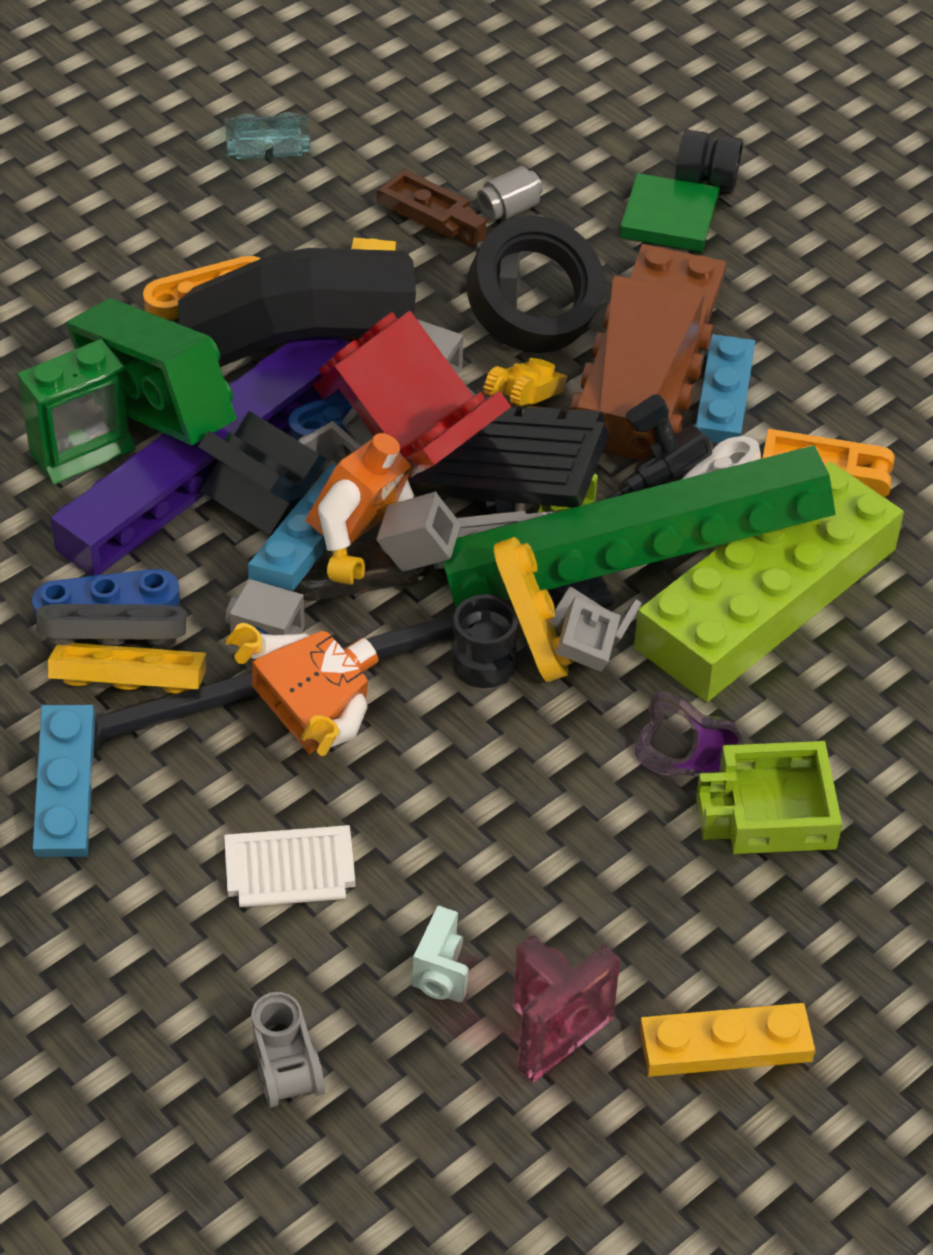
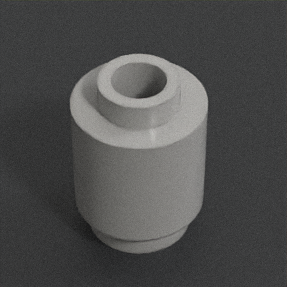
(510, 194)

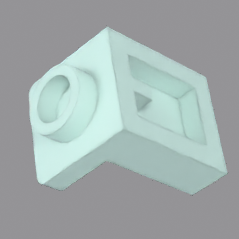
(436, 957)

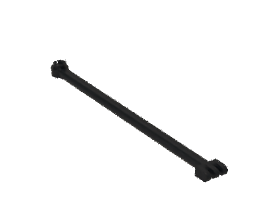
(240, 687)

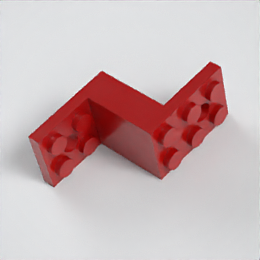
(408, 391)

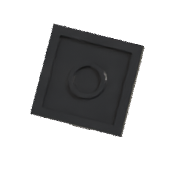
(260, 472)

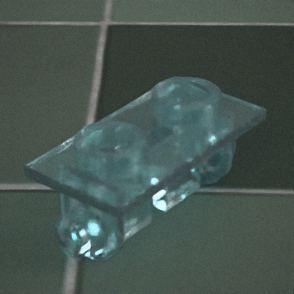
(249, 133)

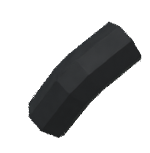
(299, 298)

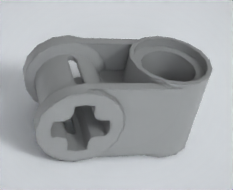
(285, 1058)

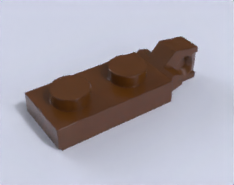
(433, 207)

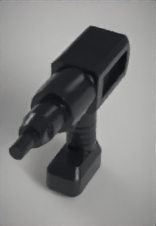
(671, 453)

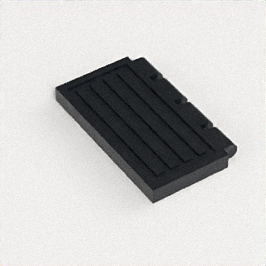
(523, 459)

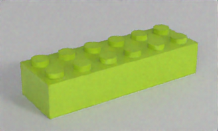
(764, 589)

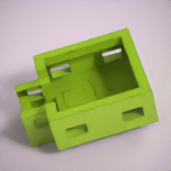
(771, 798)

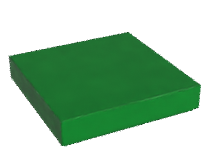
(669, 212)

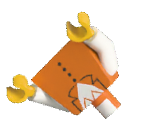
(357, 501)
(309, 682)

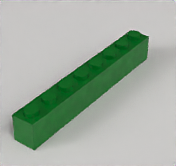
(651, 524)

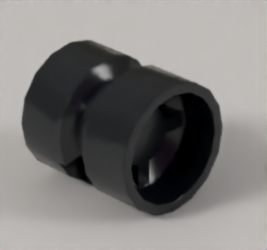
(709, 160)
(484, 641)

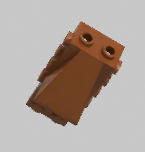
(651, 343)

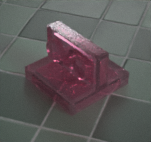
(560, 1004)

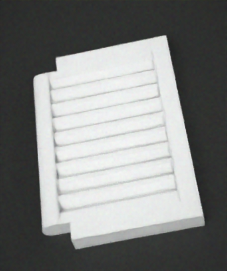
(289, 865)

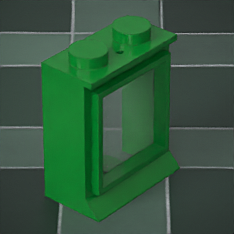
(75, 411)

